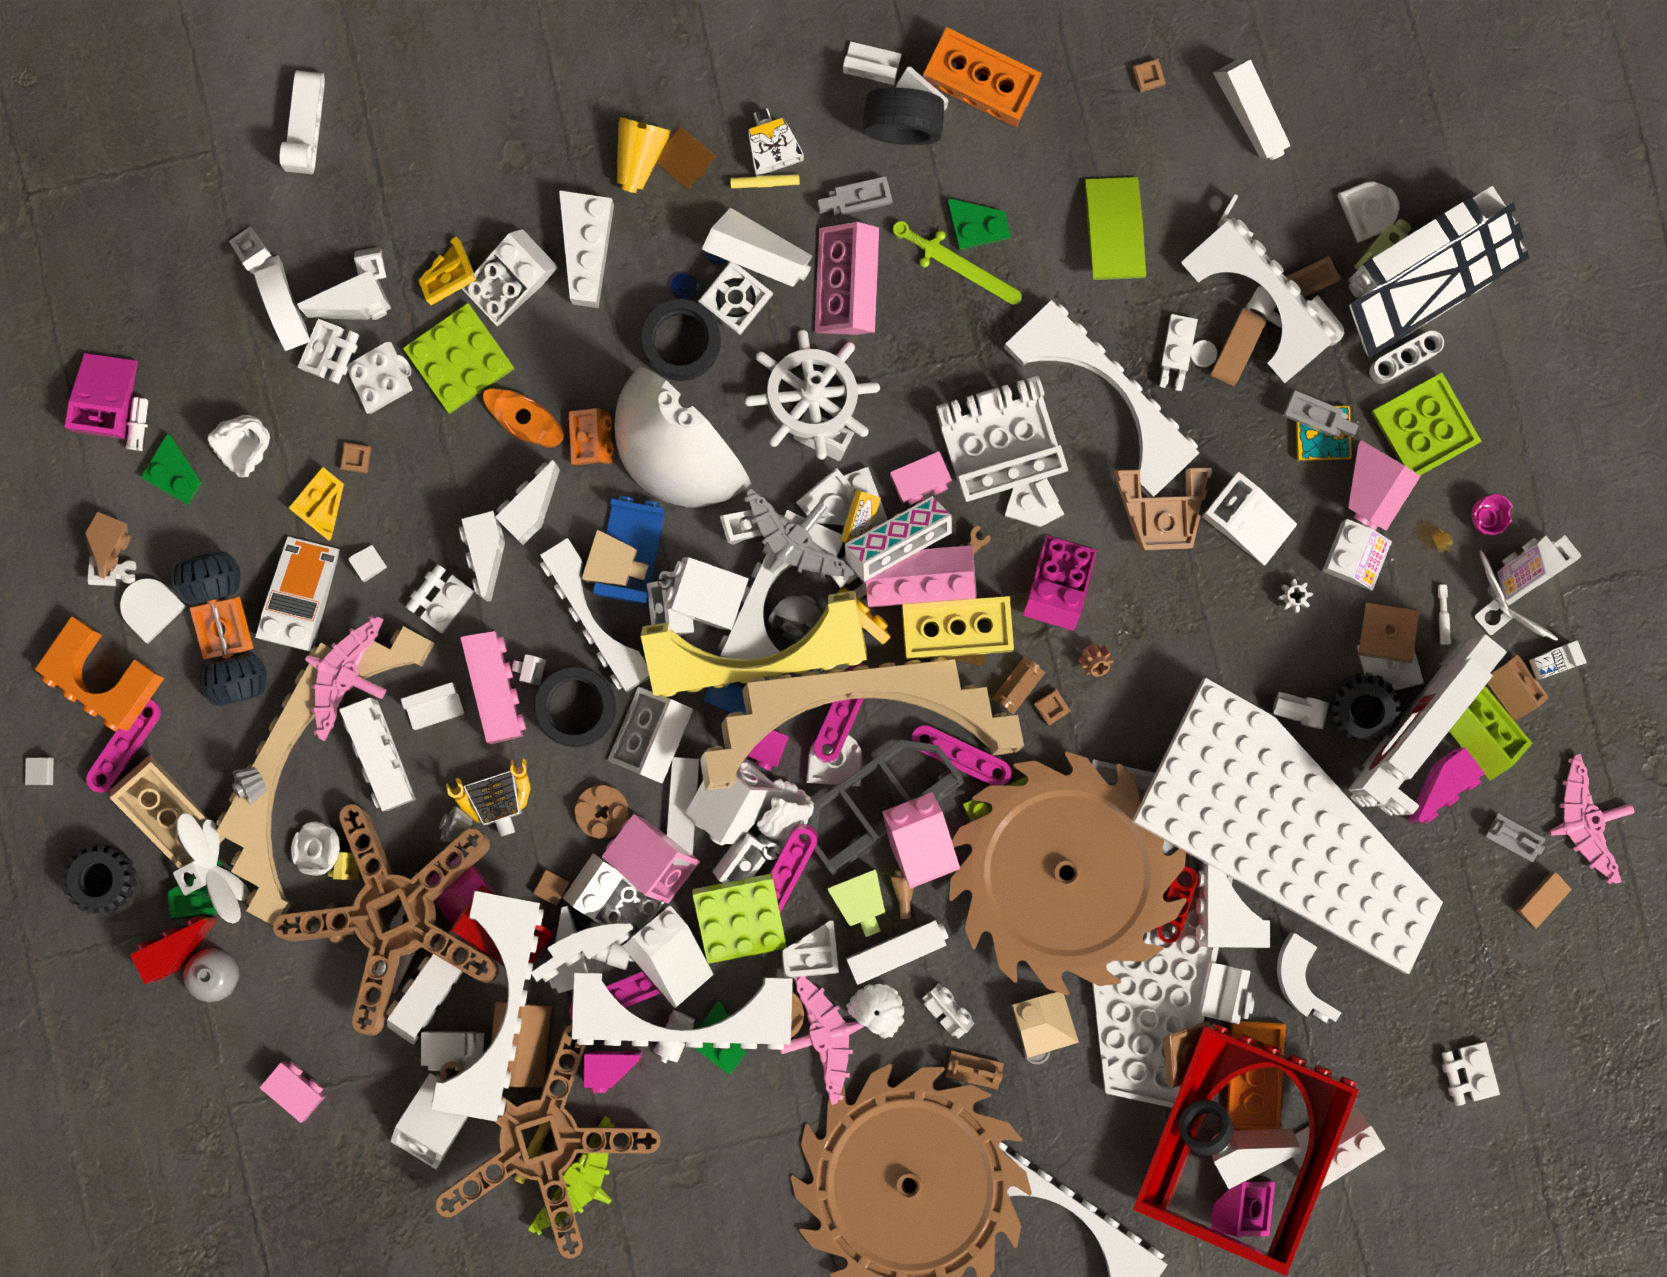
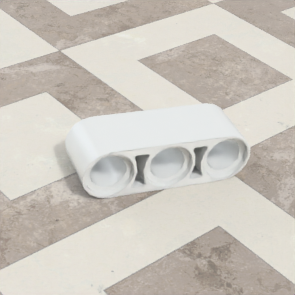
(1415, 348)

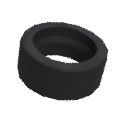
(1195, 1110)

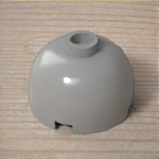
(795, 616)
(211, 975)

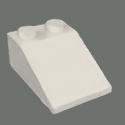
(353, 299)
(670, 956)
(1254, 1152)

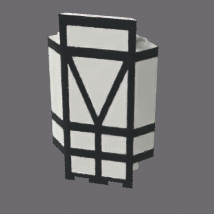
(1435, 269)

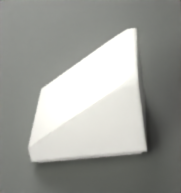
(371, 260)
(367, 563)
(39, 771)

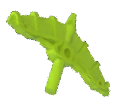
(582, 1182)

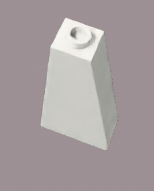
(1252, 108)
(757, 248)
(897, 951)

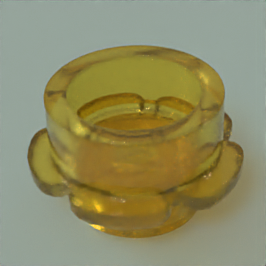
(1442, 540)

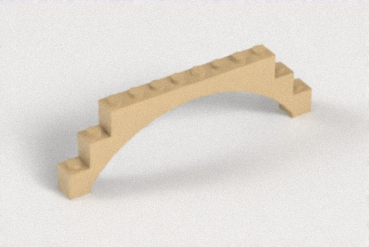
(928, 685)
(251, 824)

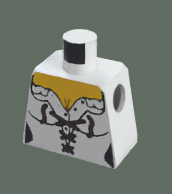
(772, 144)

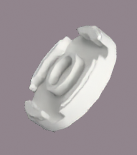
(315, 848)

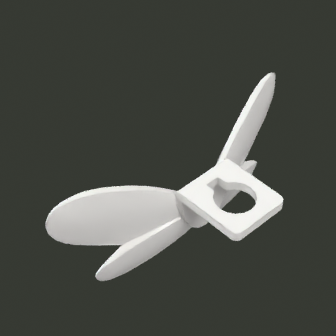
(1508, 614)
(221, 884)

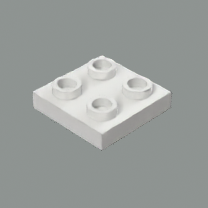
(380, 377)

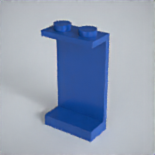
(641, 529)

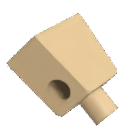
(612, 562)

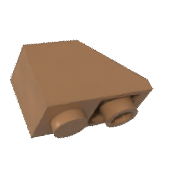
(105, 540)

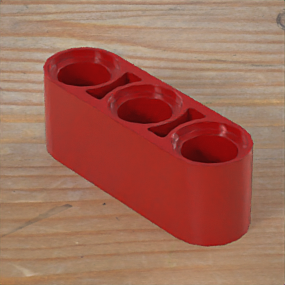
(1176, 890)

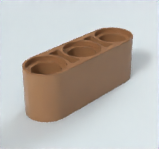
(1238, 347)

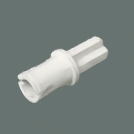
(137, 424)

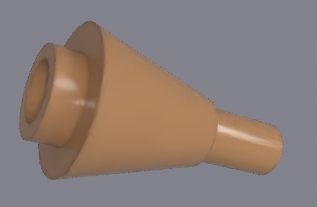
(903, 893)

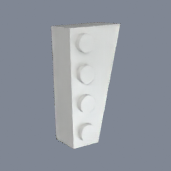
(378, 754)
(424, 993)

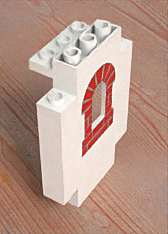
(1425, 726)

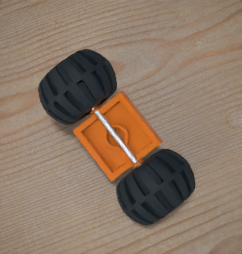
(220, 628)

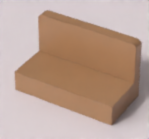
(1517, 688)

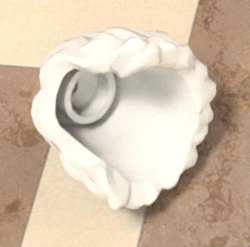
(240, 443)
(786, 812)
(880, 999)

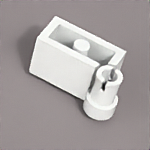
(659, 614)
(746, 857)
(447, 1046)

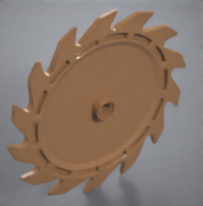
(1019, 884)
(921, 1137)

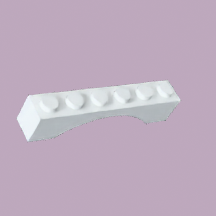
(567, 568)

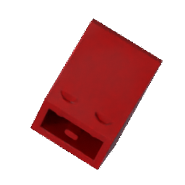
(476, 935)
(164, 957)

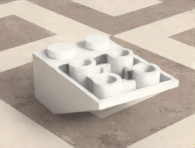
(510, 276)
(528, 509)
(1249, 518)
(486, 547)
(610, 897)

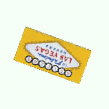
(860, 515)

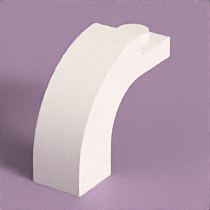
(280, 303)
(1291, 977)

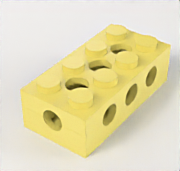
(968, 612)

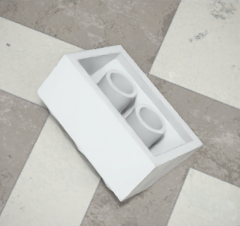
(650, 734)
(1355, 1147)

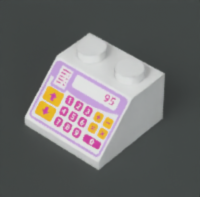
(1357, 554)
(1529, 568)

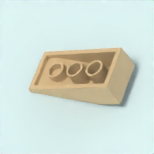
(154, 804)

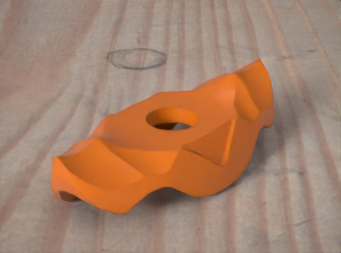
(541, 428)

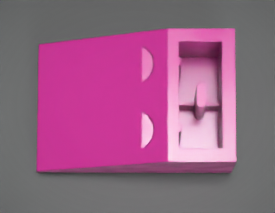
(102, 396)
(1060, 583)
(1444, 782)

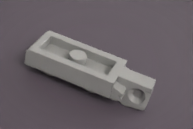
(857, 197)
(1318, 415)

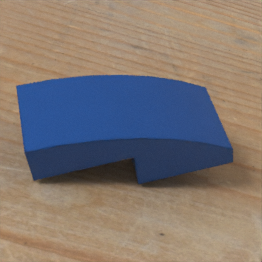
(726, 698)

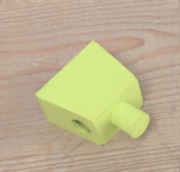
(1390, 236)
(860, 901)

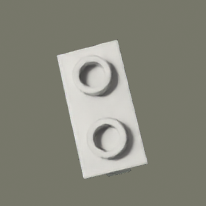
(941, 1001)

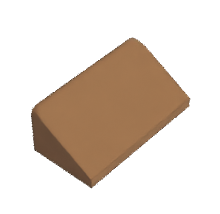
(1544, 899)

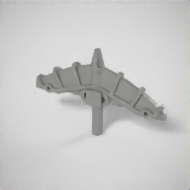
(793, 542)

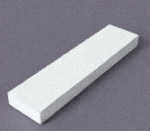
(682, 791)

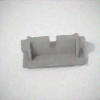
(1516, 838)

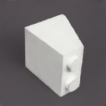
(706, 593)
(732, 811)
(426, 1131)

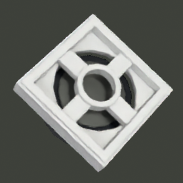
(735, 300)

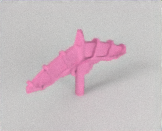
(340, 673)
(1586, 823)
(826, 1034)

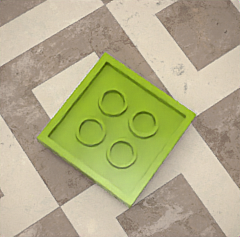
(458, 358)
(1426, 425)
(739, 918)

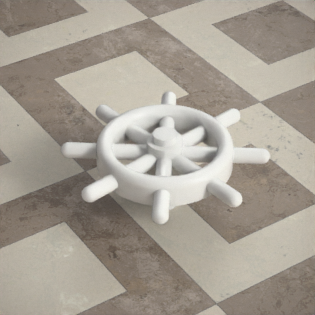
(812, 394)

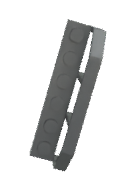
(877, 832)

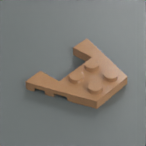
(1163, 521)

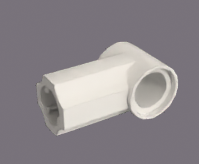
(1307, 711)

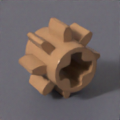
(1096, 660)

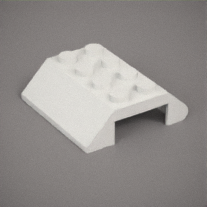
(1001, 440)

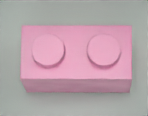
(921, 478)
(293, 1090)

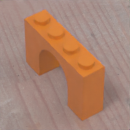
(64, 667)

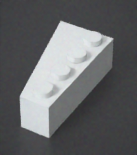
(586, 240)

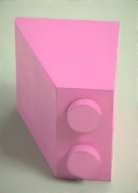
(1379, 487)
(920, 840)
(647, 859)

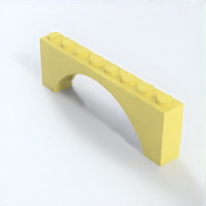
(680, 666)

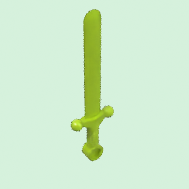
(957, 263)

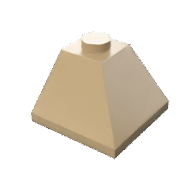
(1044, 1024)

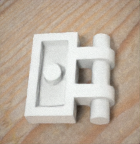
(322, 347)
(446, 603)
(1478, 1073)

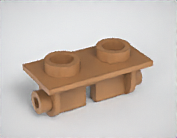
(1018, 685)
(974, 1070)

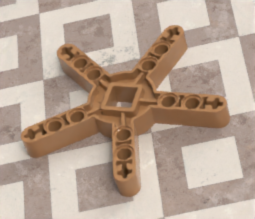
(380, 891)
(547, 1166)

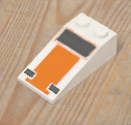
(298, 594)

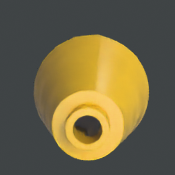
(638, 152)

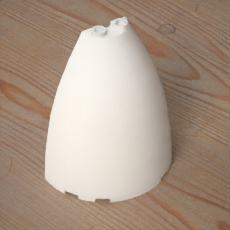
(672, 447)

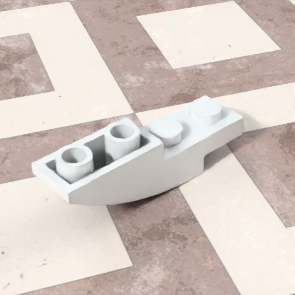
(590, 941)

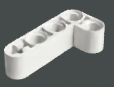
(300, 150)

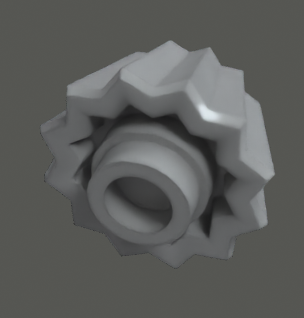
(248, 784)
(454, 824)

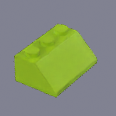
(1490, 735)

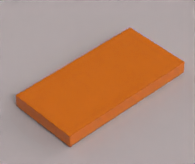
(1256, 1096)

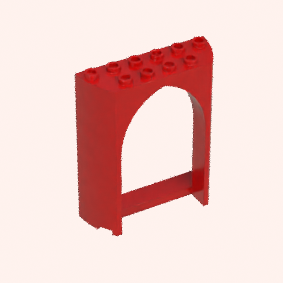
(1214, 1064)

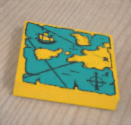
(1321, 446)

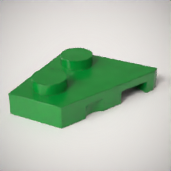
(977, 224)
(172, 472)
(193, 904)
(724, 1058)

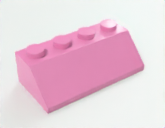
(847, 279)
(925, 578)
(492, 687)

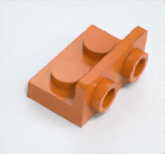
(590, 436)

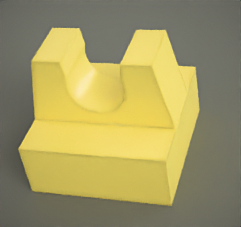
(345, 867)

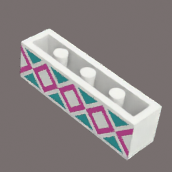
(898, 538)

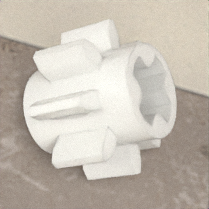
(1298, 590)

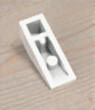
(565, 979)

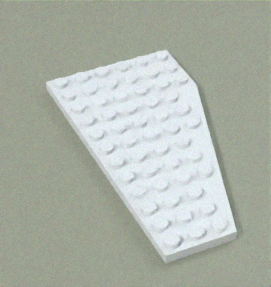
(1273, 820)
(1153, 995)

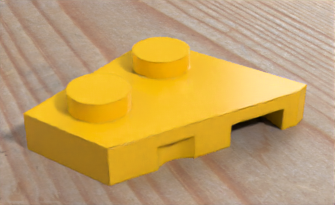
(447, 274)
(320, 503)
(873, 624)

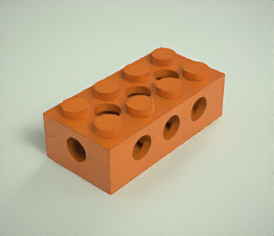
(981, 60)

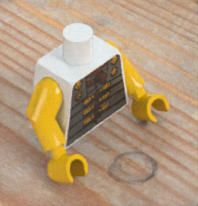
(495, 798)

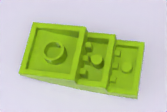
(1115, 228)

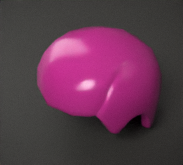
(1491, 514)

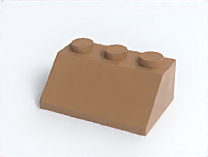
(532, 1043)

